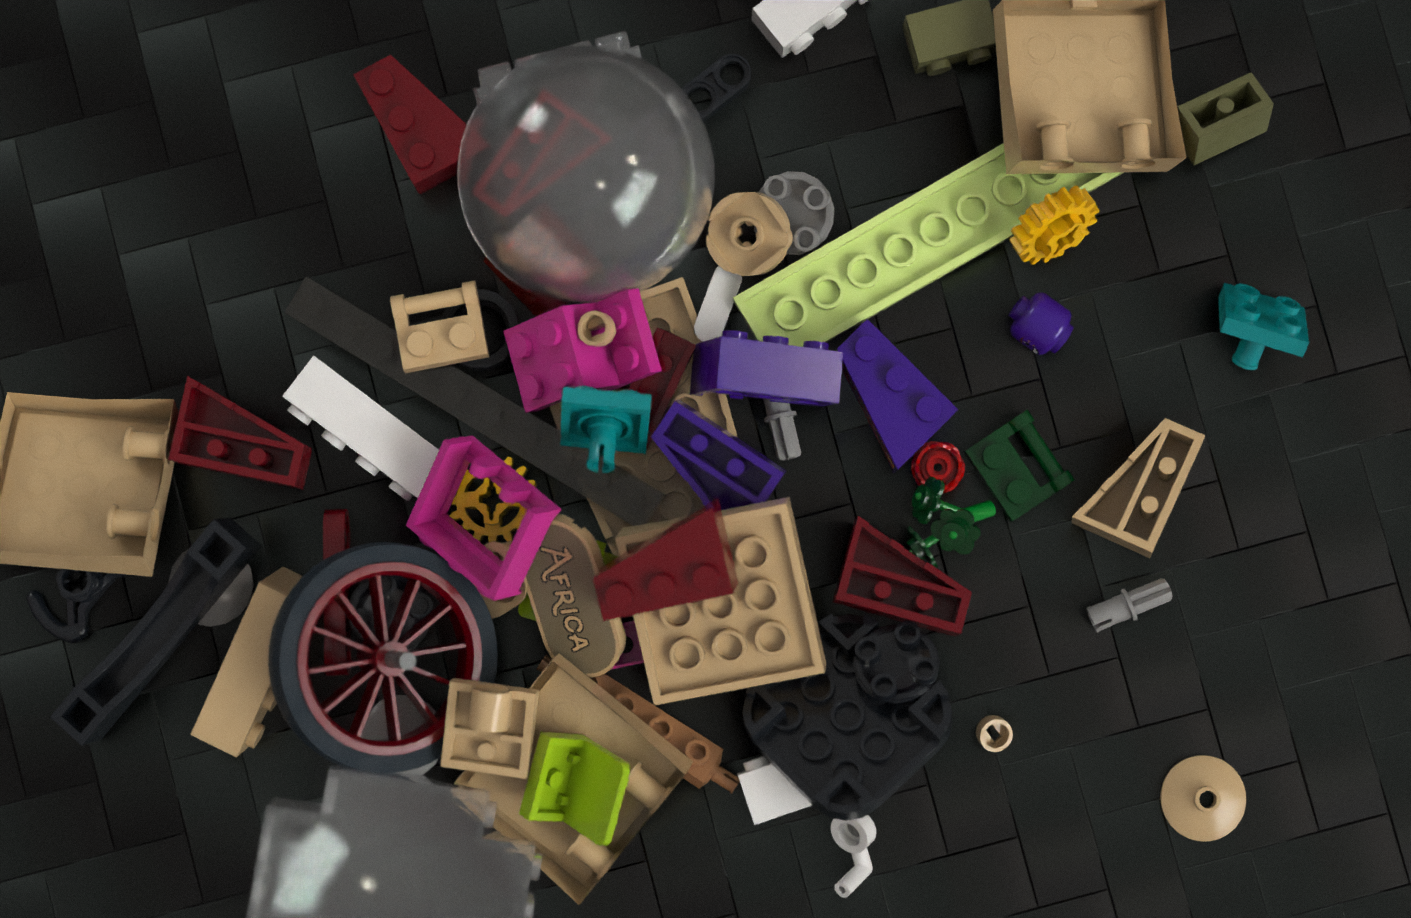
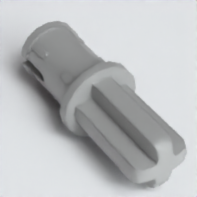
(782, 429)
(1129, 604)

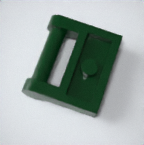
(1008, 475)

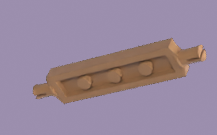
(703, 752)

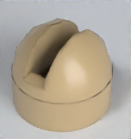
(594, 321)
(1002, 728)

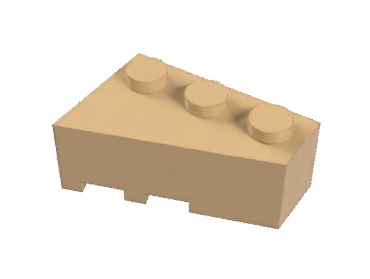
(1141, 494)

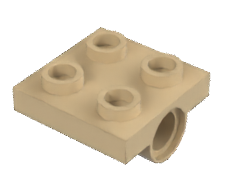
(489, 728)

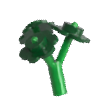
(953, 528)

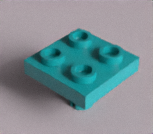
(1261, 323)
(604, 423)

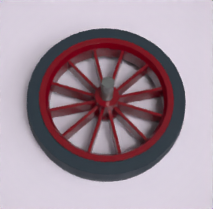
(378, 656)

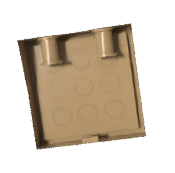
(1086, 87)
(84, 481)
(742, 638)
(580, 706)

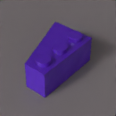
(714, 459)

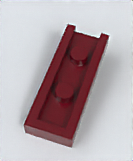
(674, 356)

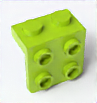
(576, 785)

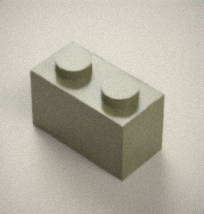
(950, 36)
(1224, 118)

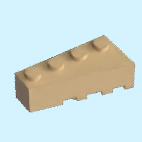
(243, 685)

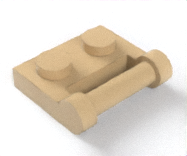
(443, 340)

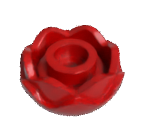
(938, 453)

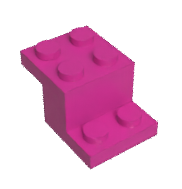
(552, 355)

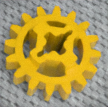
(1054, 225)
(474, 500)

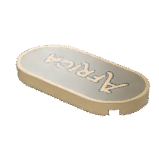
(567, 602)

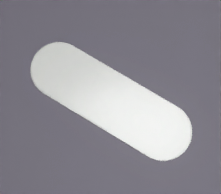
(717, 304)

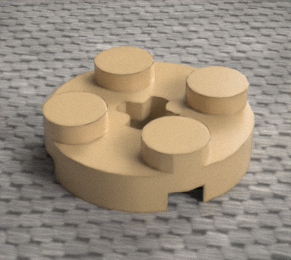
(725, 229)

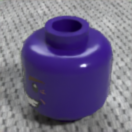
(1040, 323)

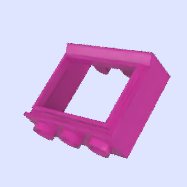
(464, 552)

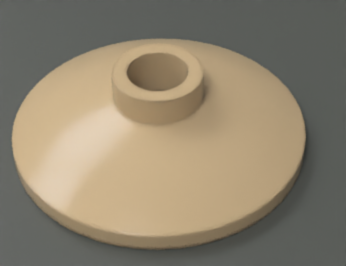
(1182, 794)

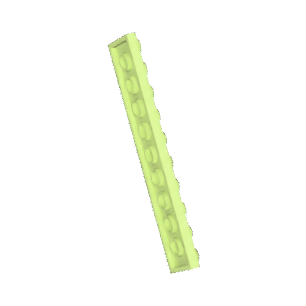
(900, 250)

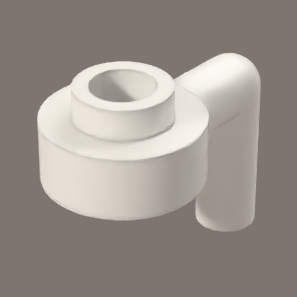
(854, 838)

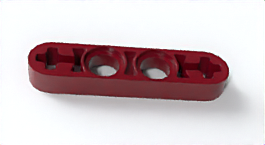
(336, 539)

